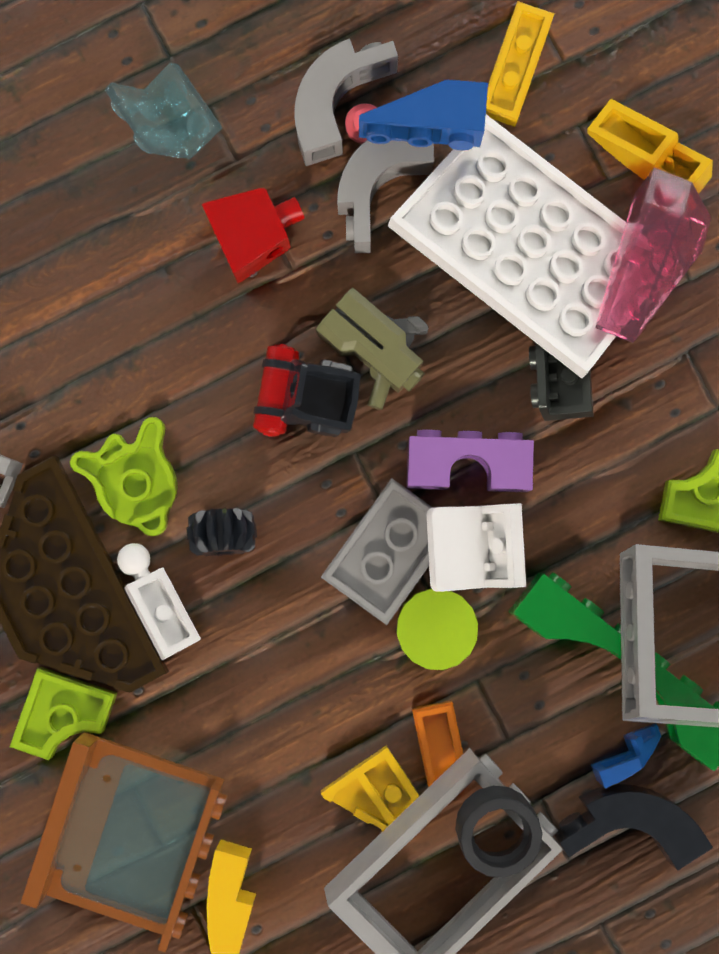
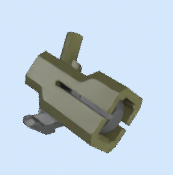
(376, 341)

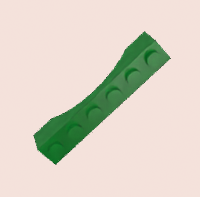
(558, 615)

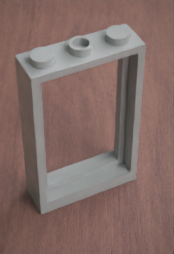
(372, 927)

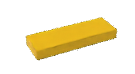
(517, 62)

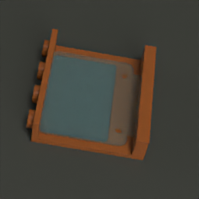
(126, 836)

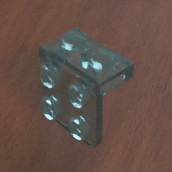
(166, 115)

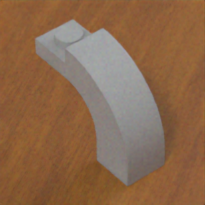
(323, 87)
(366, 173)

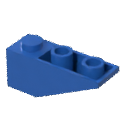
(440, 114)

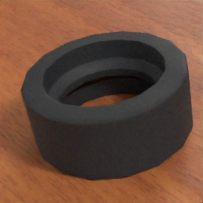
(518, 855)

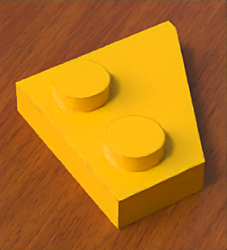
(373, 790)

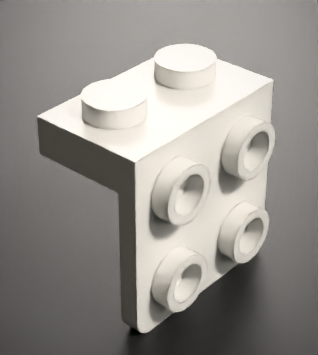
(476, 547)

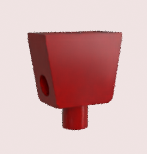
(252, 229)

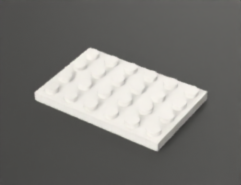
(519, 242)

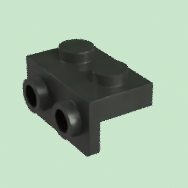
(558, 389)

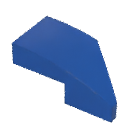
(619, 767)

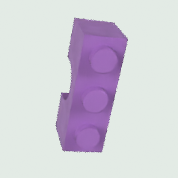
(505, 459)

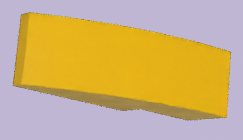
(647, 144)
(226, 902)

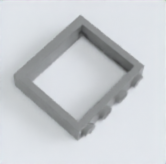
(638, 634)

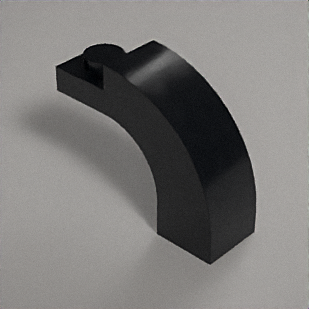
(638, 809)

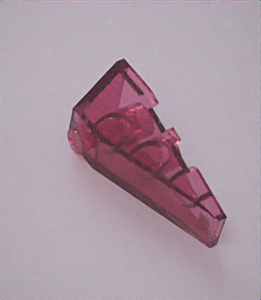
(655, 252)

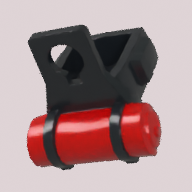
(305, 394)

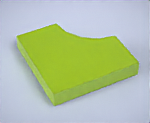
(694, 500)
(58, 709)

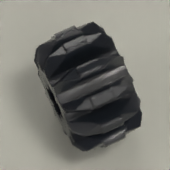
(221, 532)

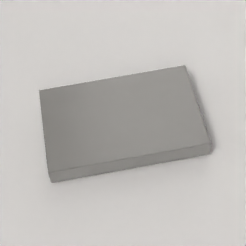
(384, 553)

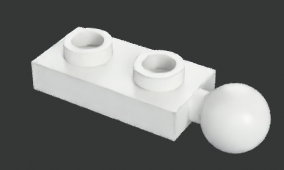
(156, 603)

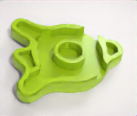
(132, 479)

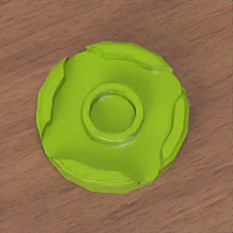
(437, 629)

